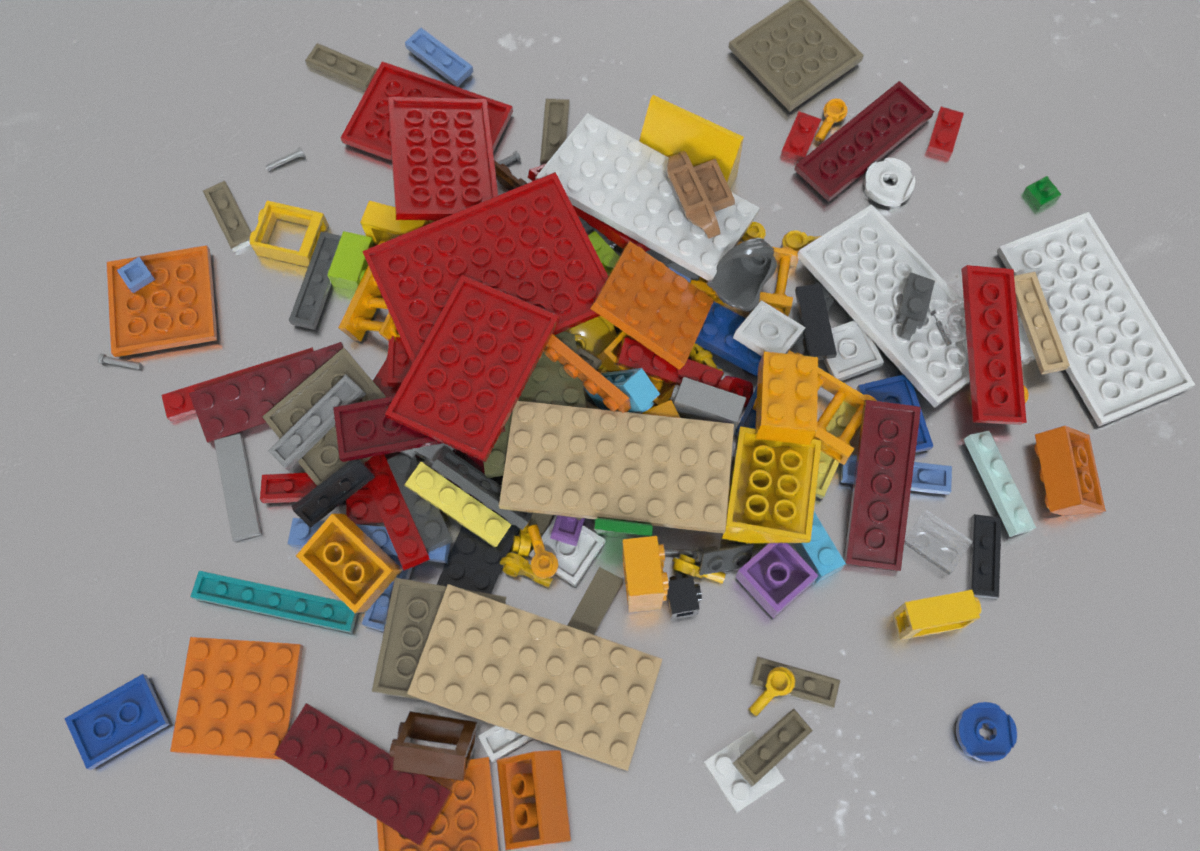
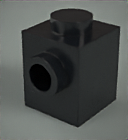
(683, 596)

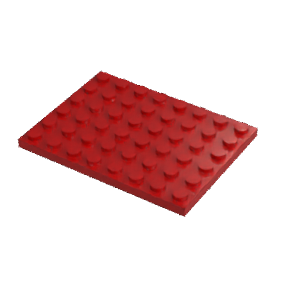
(514, 242)

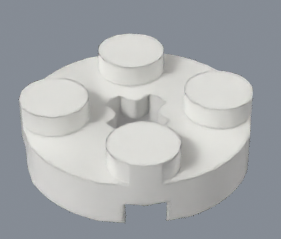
(889, 195)

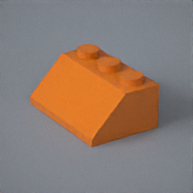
(1069, 472)
(533, 799)

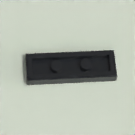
(816, 321)
(333, 492)
(985, 556)

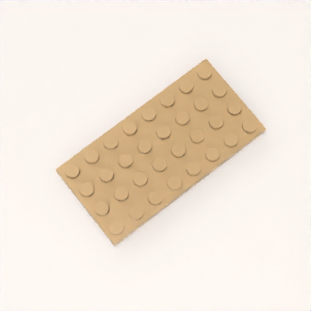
(618, 466)
(536, 677)

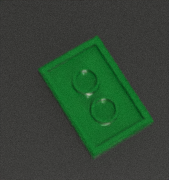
(622, 529)

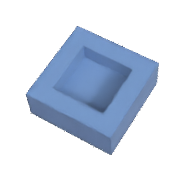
(136, 274)

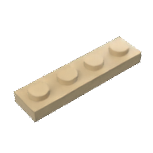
(1039, 324)

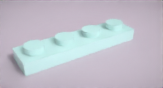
(999, 483)

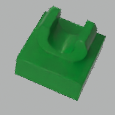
(1042, 192)

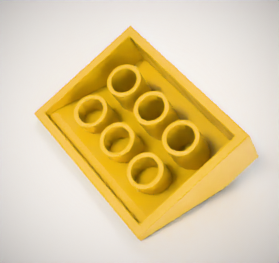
(674, 130)
(771, 490)

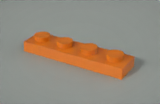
(592, 379)

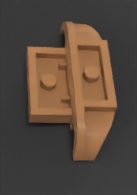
(700, 191)

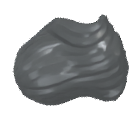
(744, 273)

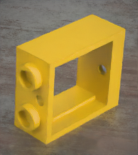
(266, 221)
(381, 223)
(937, 614)

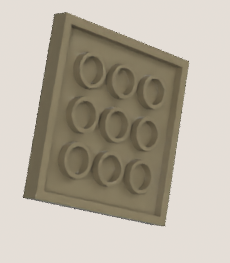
(795, 52)
(323, 457)
(406, 632)

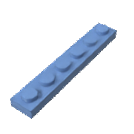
(301, 533)

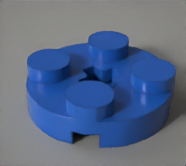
(974, 744)

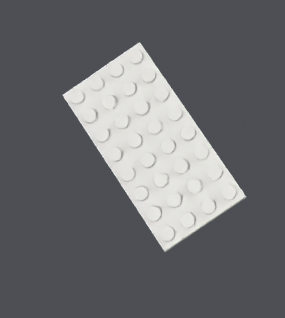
(631, 191)
(866, 272)
(1105, 327)

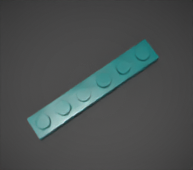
(273, 601)

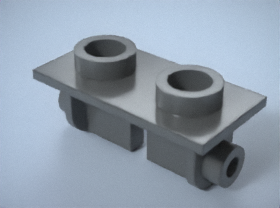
(728, 557)

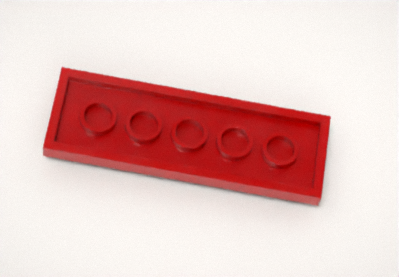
(993, 345)

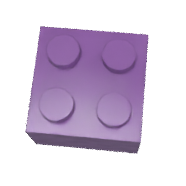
(776, 577)

